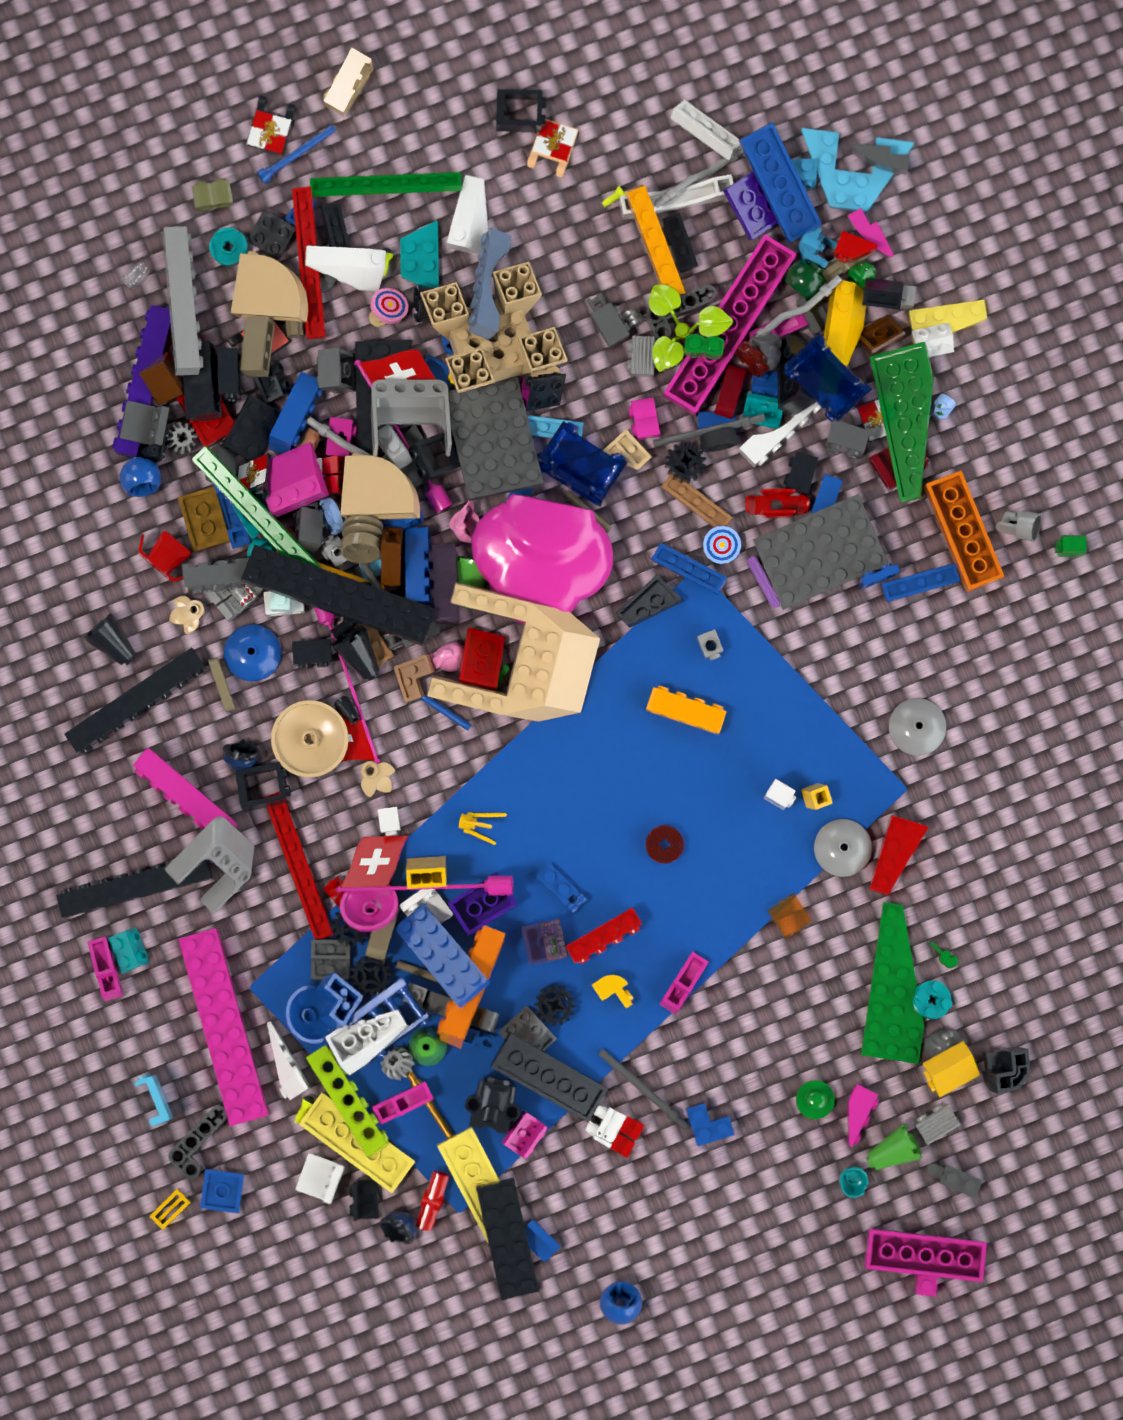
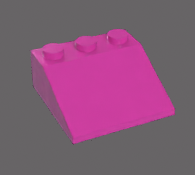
(295, 480)

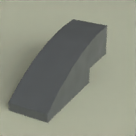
(881, 158)

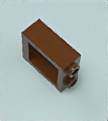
(392, 556)

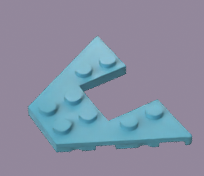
(845, 188)

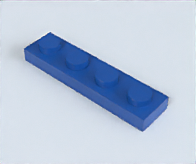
(689, 569)
(920, 582)

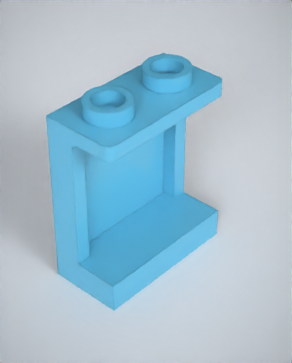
(158, 1097)

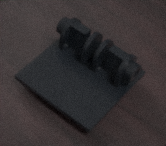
(271, 234)
(545, 390)
(155, 452)

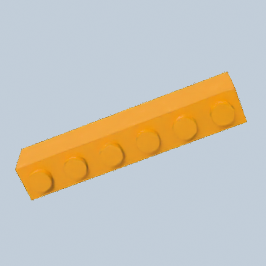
(653, 238)

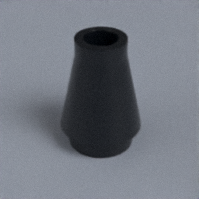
(346, 708)

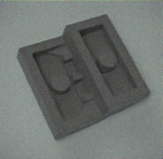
(329, 958)

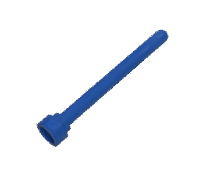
(267, 173)

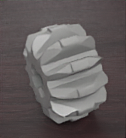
(183, 445)
(397, 1063)

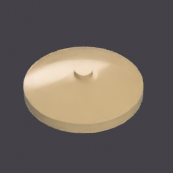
(309, 738)

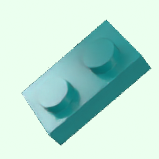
(766, 405)
(128, 950)

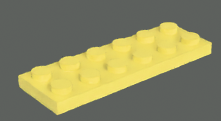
(327, 1124)
(469, 1168)

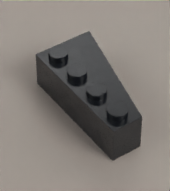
(791, 395)

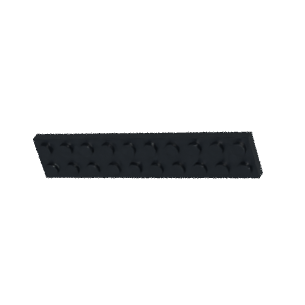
(338, 595)

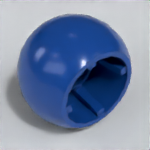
(140, 477)
(621, 1302)

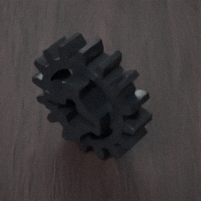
(678, 464)
(346, 930)
(364, 983)
(549, 1017)

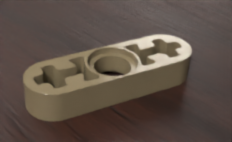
(221, 684)

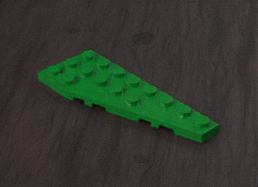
(905, 397)
(891, 1023)

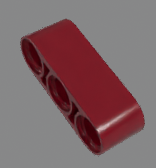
(730, 391)

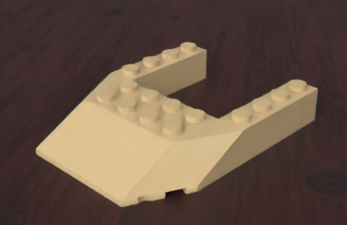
(549, 665)

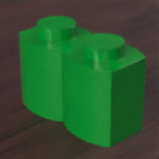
(708, 347)
(1070, 546)

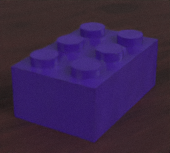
(478, 909)

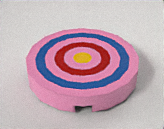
(389, 305)

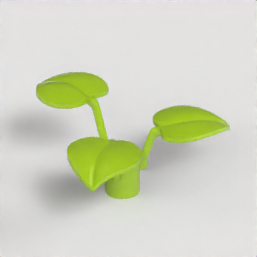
(670, 353)

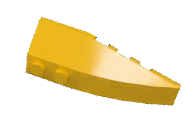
(844, 320)

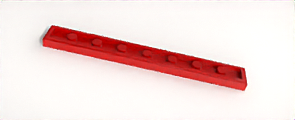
(309, 277)
(300, 870)

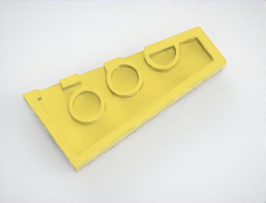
(957, 315)

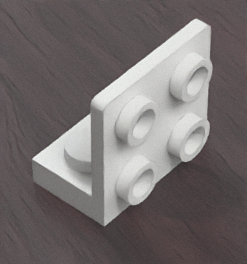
(433, 902)
(320, 1178)

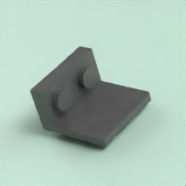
(144, 423)
(529, 1028)

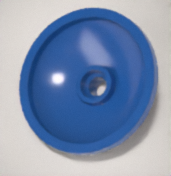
(262, 662)
(307, 1002)

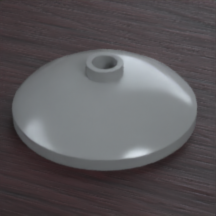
(907, 736)
(828, 849)

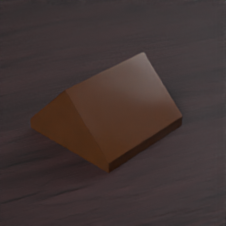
(881, 335)
(162, 380)

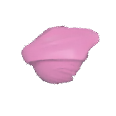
(465, 522)
(448, 657)

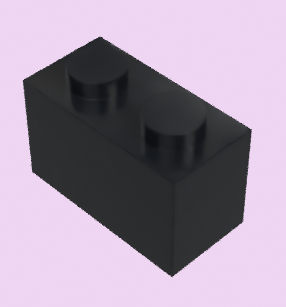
(801, 473)
(312, 653)

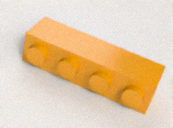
(685, 710)

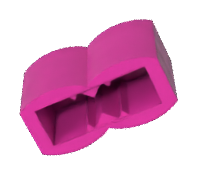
(645, 419)

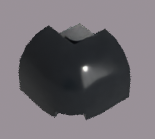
(1006, 1069)

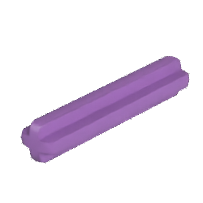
(763, 581)

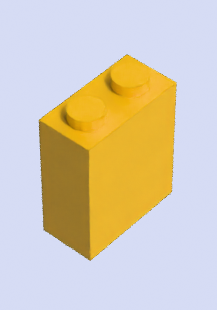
(426, 872)
(950, 1069)

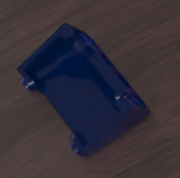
(826, 379)
(581, 464)

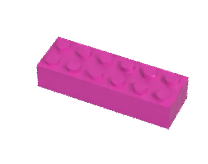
(178, 789)
(925, 1255)

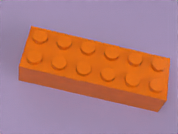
(963, 531)
(484, 956)

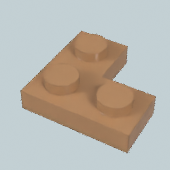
(409, 674)

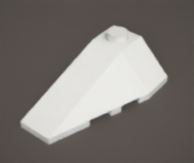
(354, 266)

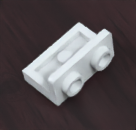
(937, 338)

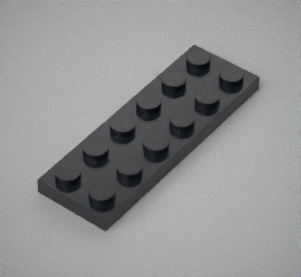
(548, 1077)
(507, 1239)

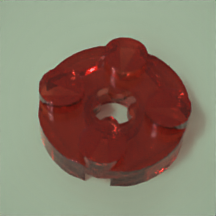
(752, 359)
(673, 838)

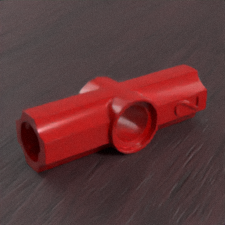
(432, 1200)

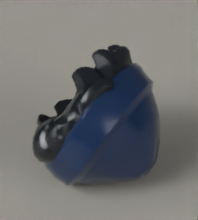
(240, 755)
(399, 1227)

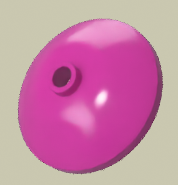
(357, 905)

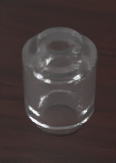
(135, 276)

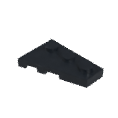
(648, 602)

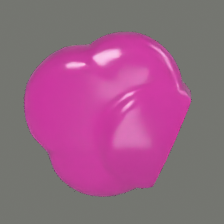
(542, 551)

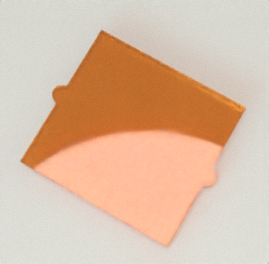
(789, 916)

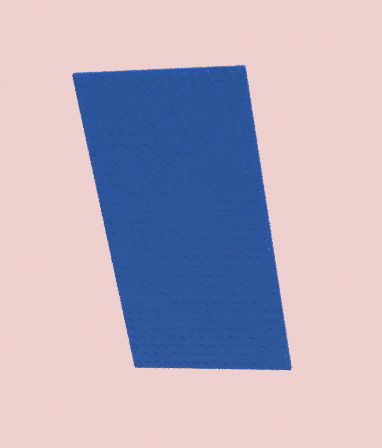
(585, 800)

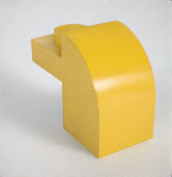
(613, 984)

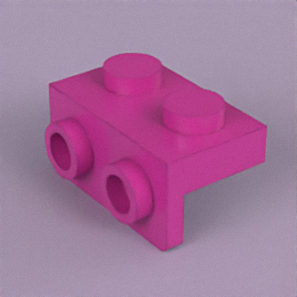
(525, 1135)

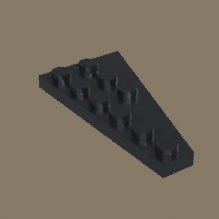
(365, 352)

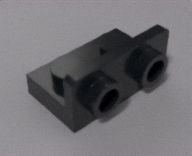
(275, 385)

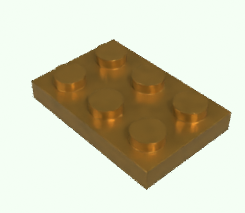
(204, 519)

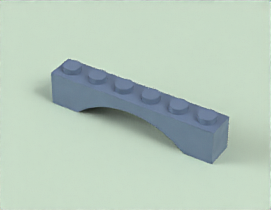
(484, 315)

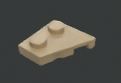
(630, 449)

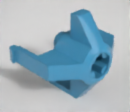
(811, 244)

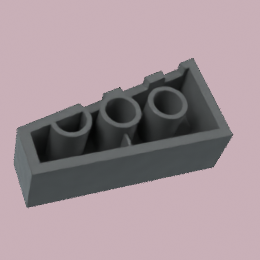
(215, 576)

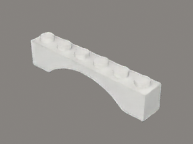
(693, 195)
(759, 446)

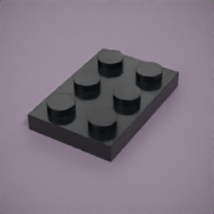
(251, 428)

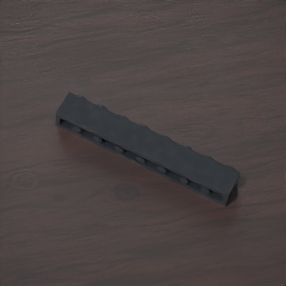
(134, 701)
(126, 888)

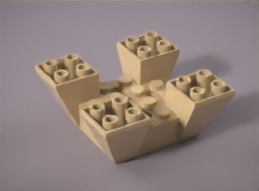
(522, 353)

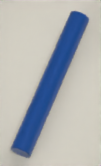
(445, 711)

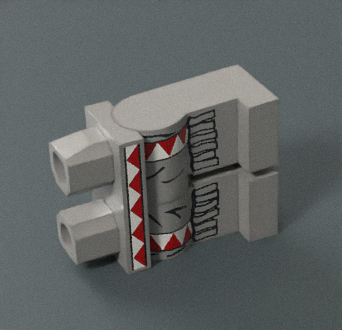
(236, 604)

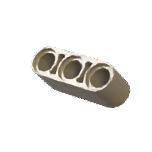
(380, 940)

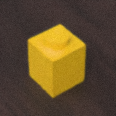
(816, 796)

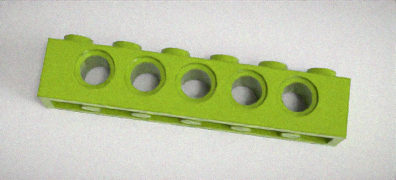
(369, 1146)

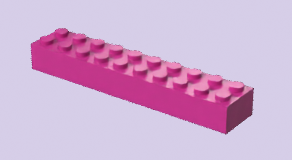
(743, 305)
(223, 1027)

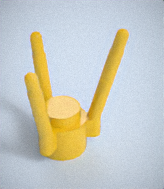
(468, 822)

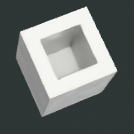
(389, 821)

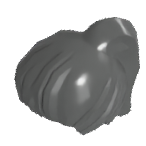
(769, 348)
(942, 1041)

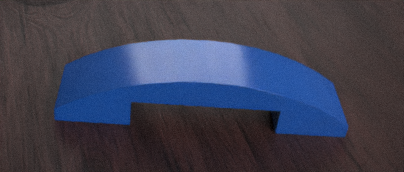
(236, 531)

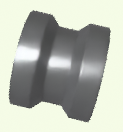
(634, 317)

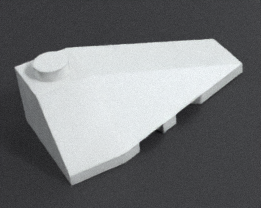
(469, 217)
(363, 1041)
(289, 1073)

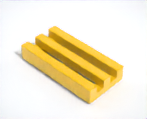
(181, 1197)

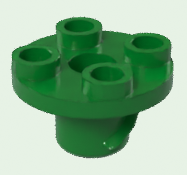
(815, 1099)

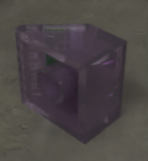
(544, 942)

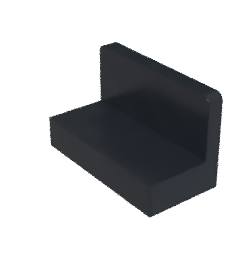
(883, 293)

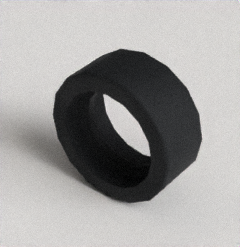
(718, 440)

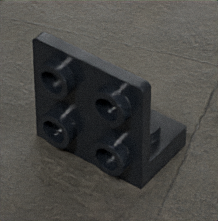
(365, 1199)

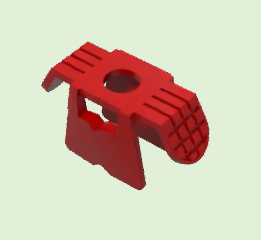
(790, 504)
(165, 555)

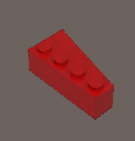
(896, 849)

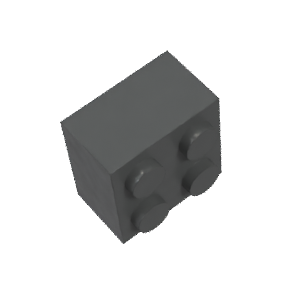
(336, 370)
(847, 440)

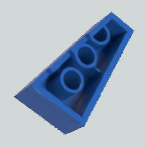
(294, 414)
(417, 565)

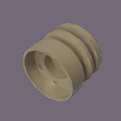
(361, 539)

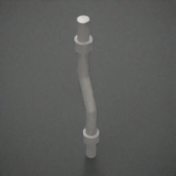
(672, 193)
(824, 291)
(325, 431)

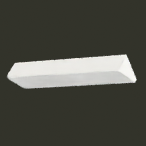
(705, 129)

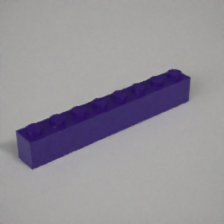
(153, 345)

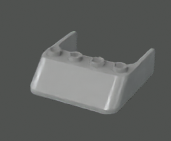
(410, 403)
(227, 849)

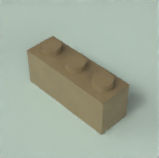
(256, 346)

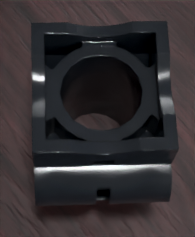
(494, 1099)

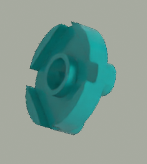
(219, 241)
(942, 1002)

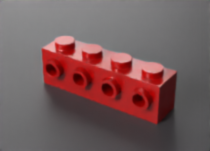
(605, 934)

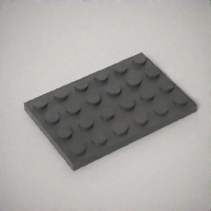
(493, 440)
(820, 551)

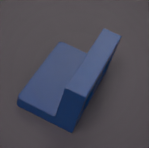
(540, 1241)

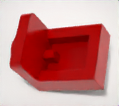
(331, 890)

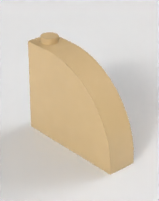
(268, 290)
(377, 489)

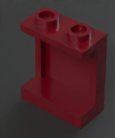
(883, 467)

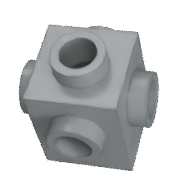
(332, 550)

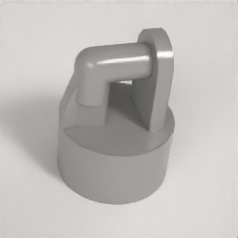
(1027, 524)

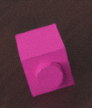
(925, 1285)

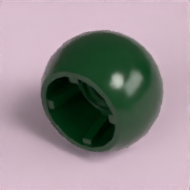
(805, 278)

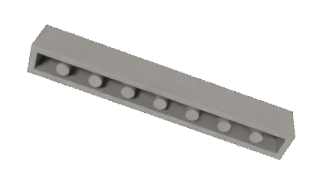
(181, 301)

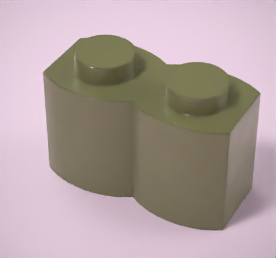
(212, 195)

